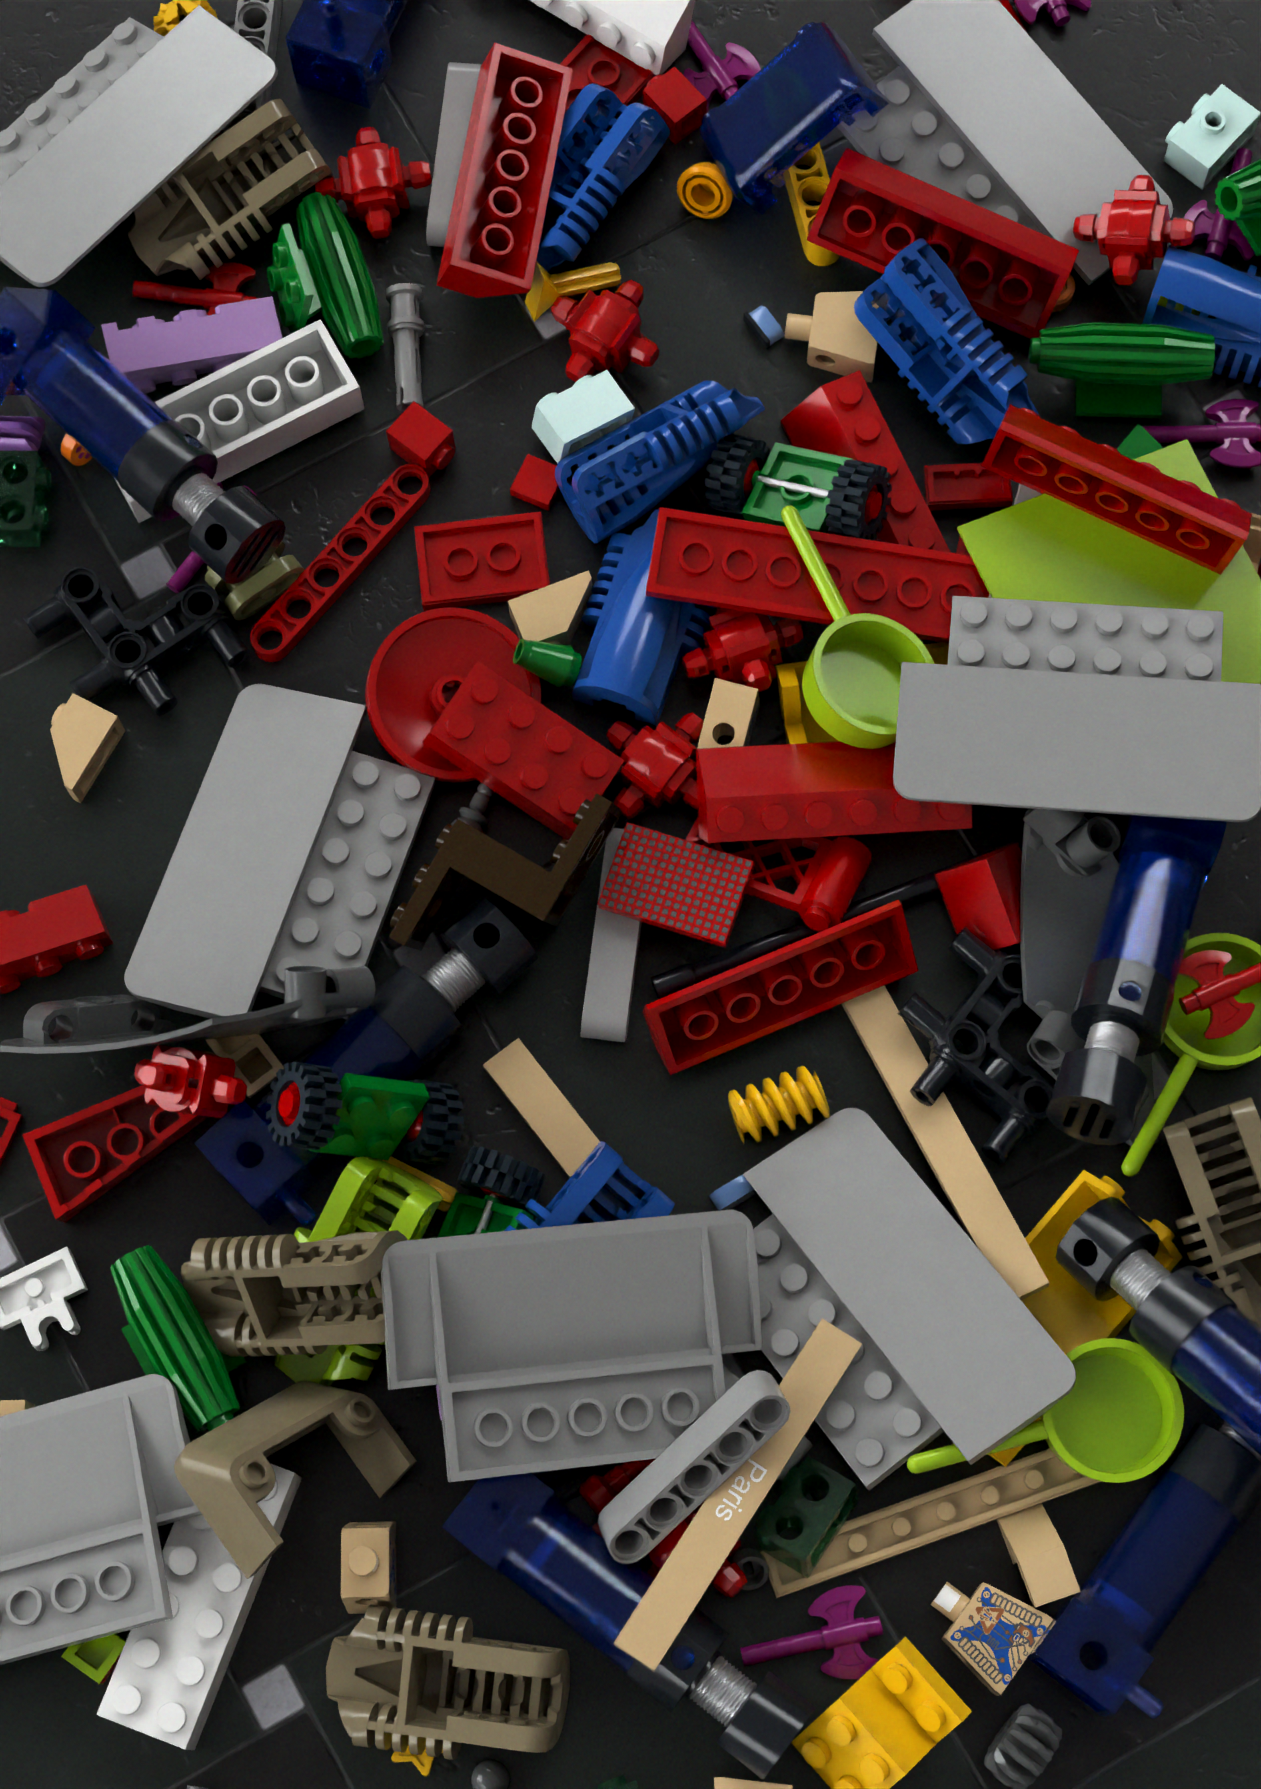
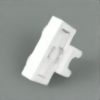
(40, 1296)

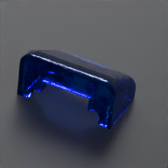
(787, 112)

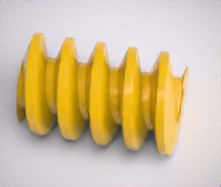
(778, 1103)

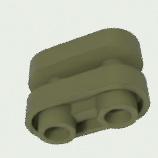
(259, 589)

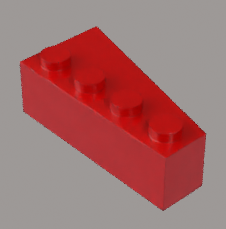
(50, 935)
(101, 1147)

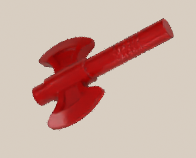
(226, 283)
(1218, 991)

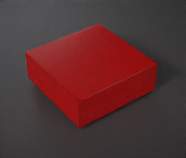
(536, 482)

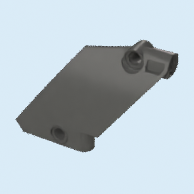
(1062, 903)
(104, 1022)

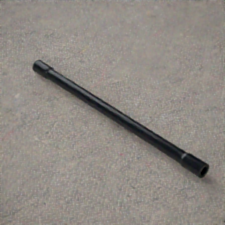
(691, 974)

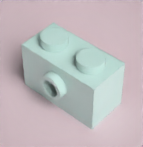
(1210, 135)
(581, 414)

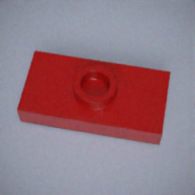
(965, 487)

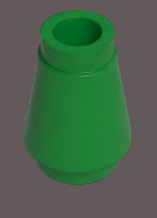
(549, 661)

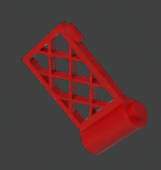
(828, 879)

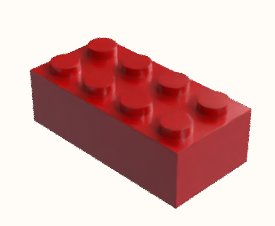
(522, 750)

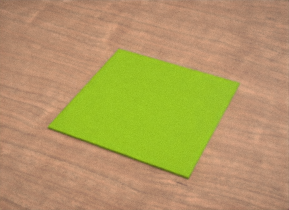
(1066, 555)

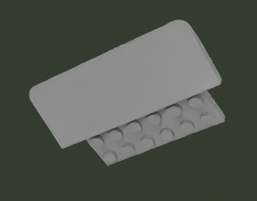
(993, 122)
(117, 135)
(1081, 713)
(279, 857)
(892, 1268)
(571, 1335)
(83, 1514)

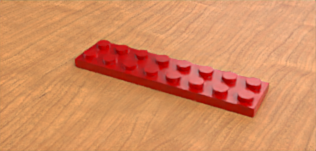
(762, 572)

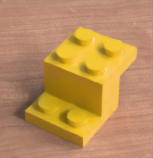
(882, 1723)

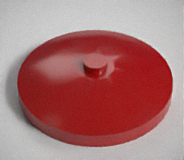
(422, 670)

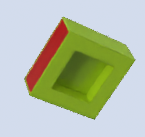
(96, 1657)

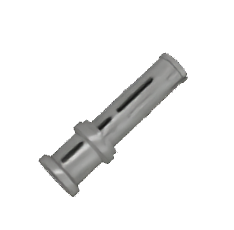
(405, 330)

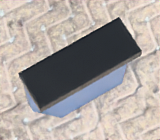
(763, 326)
(733, 1194)

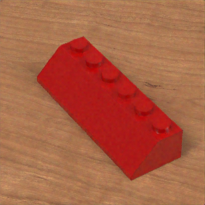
(505, 175)
(1000, 265)
(847, 422)
(1118, 489)
(809, 793)
(781, 988)

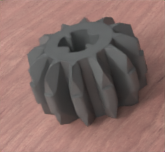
(1023, 1747)

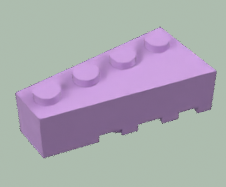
(192, 342)

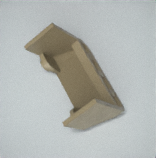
(230, 1472)

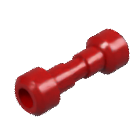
(600, 1489)

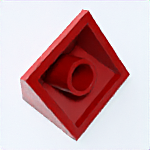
(985, 896)

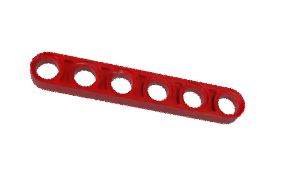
(335, 558)

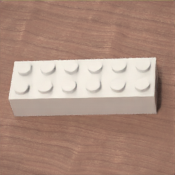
(265, 402)
(177, 1665)

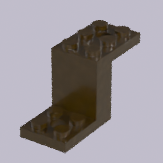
(503, 871)

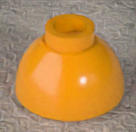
(704, 191)

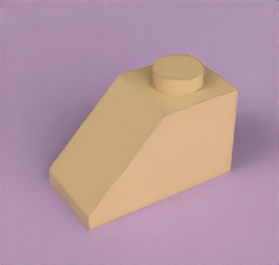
(552, 611)
(83, 742)

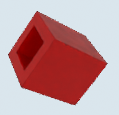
(676, 102)
(421, 439)

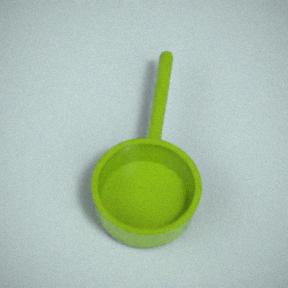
(857, 661)
(1186, 1038)
(1111, 1425)

